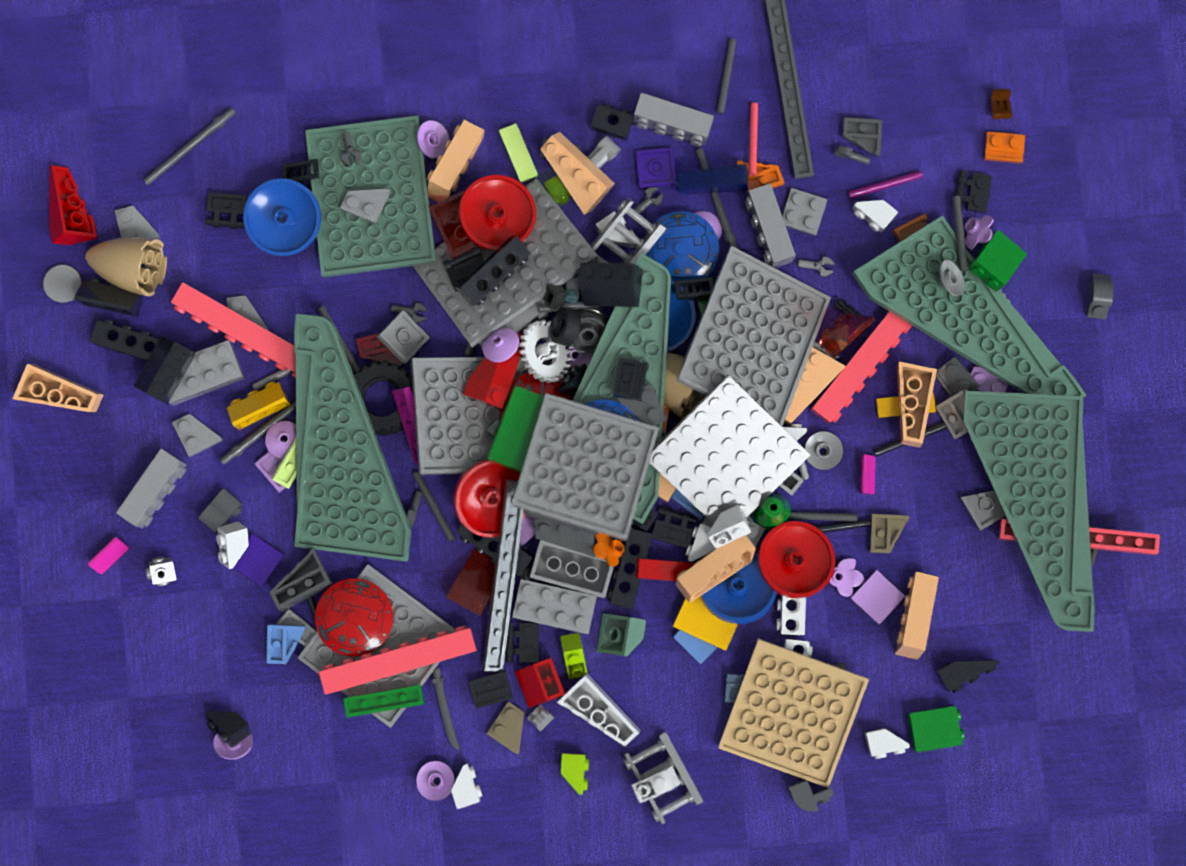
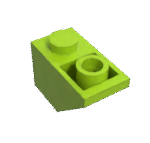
(574, 655)
(573, 770)

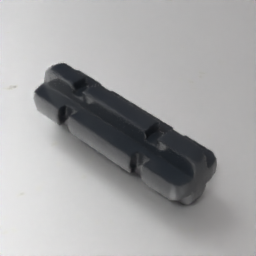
(841, 305)

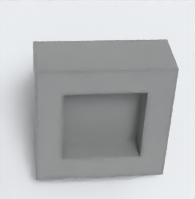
(540, 717)

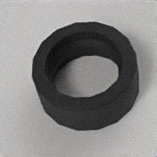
(565, 326)

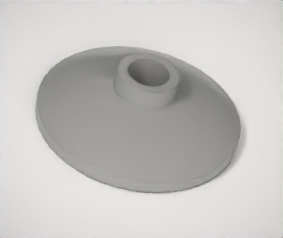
(951, 278)
(833, 448)

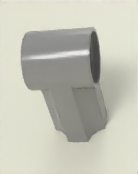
(604, 152)

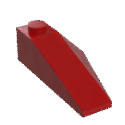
(67, 212)
(492, 380)

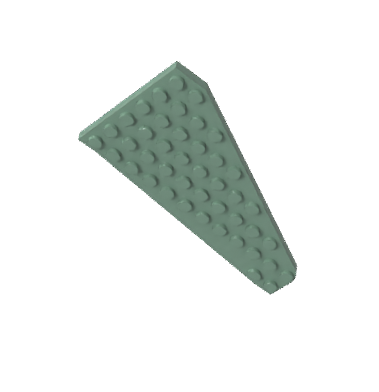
(975, 324)
(640, 336)
(342, 475)
(1039, 475)

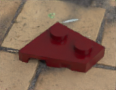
(373, 349)

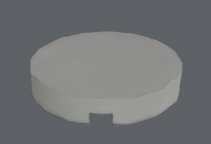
(62, 283)

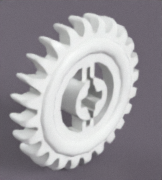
(535, 356)

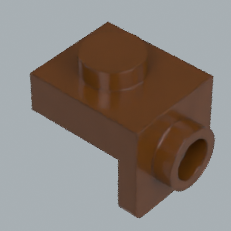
(1000, 104)

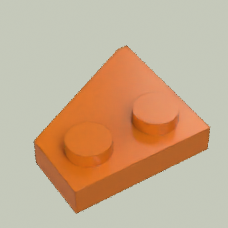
(764, 175)

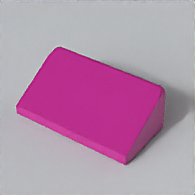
(867, 474)
(108, 555)

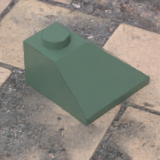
(620, 634)

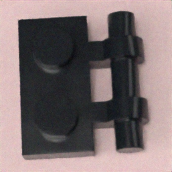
(979, 191)
(226, 204)
(671, 533)
(528, 642)

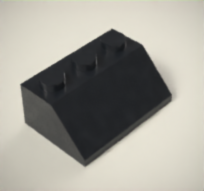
(610, 284)
(108, 297)
(164, 369)

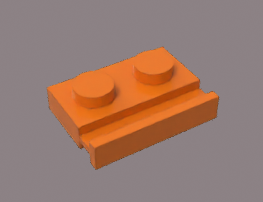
(1004, 147)

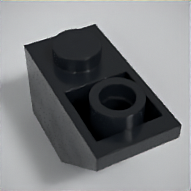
(572, 381)
(228, 725)

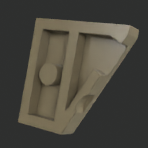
(885, 531)
(508, 727)

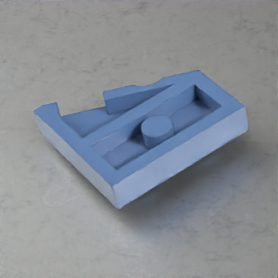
(282, 642)

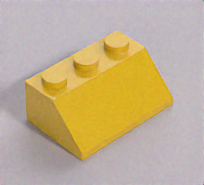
(258, 405)

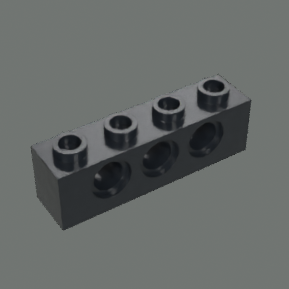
(468, 286)
(104, 329)
(484, 546)
(628, 599)

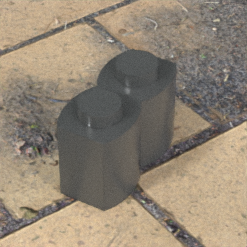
(221, 510)

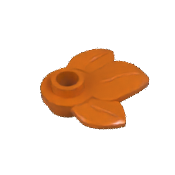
(608, 549)

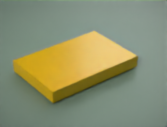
(702, 624)

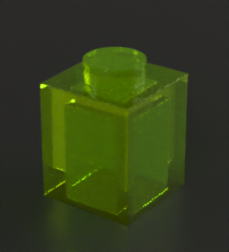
(557, 190)

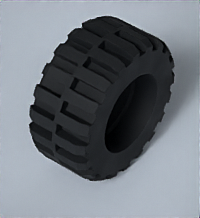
(383, 372)

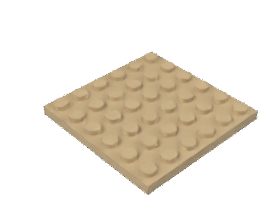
(793, 713)

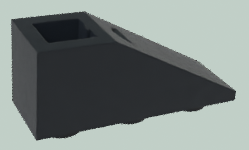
(959, 672)

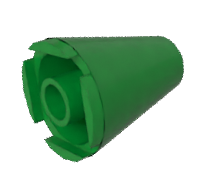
(770, 519)

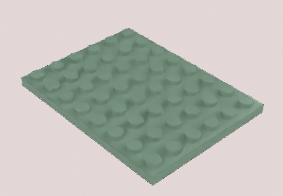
(388, 162)

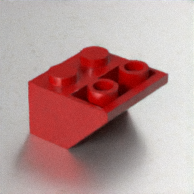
(540, 682)

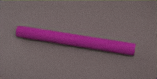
(885, 184)

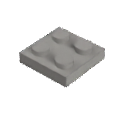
(804, 211)
(403, 337)

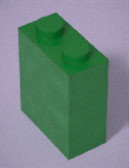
(997, 261)
(935, 728)

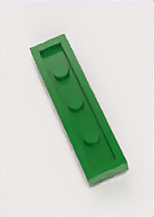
(383, 701)

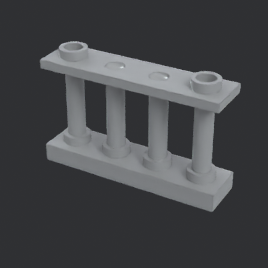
(642, 245)
(675, 761)

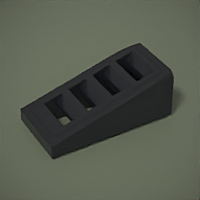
(288, 170)
(701, 282)

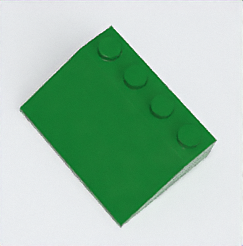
(516, 429)

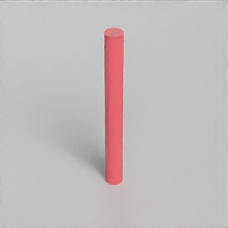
(753, 139)

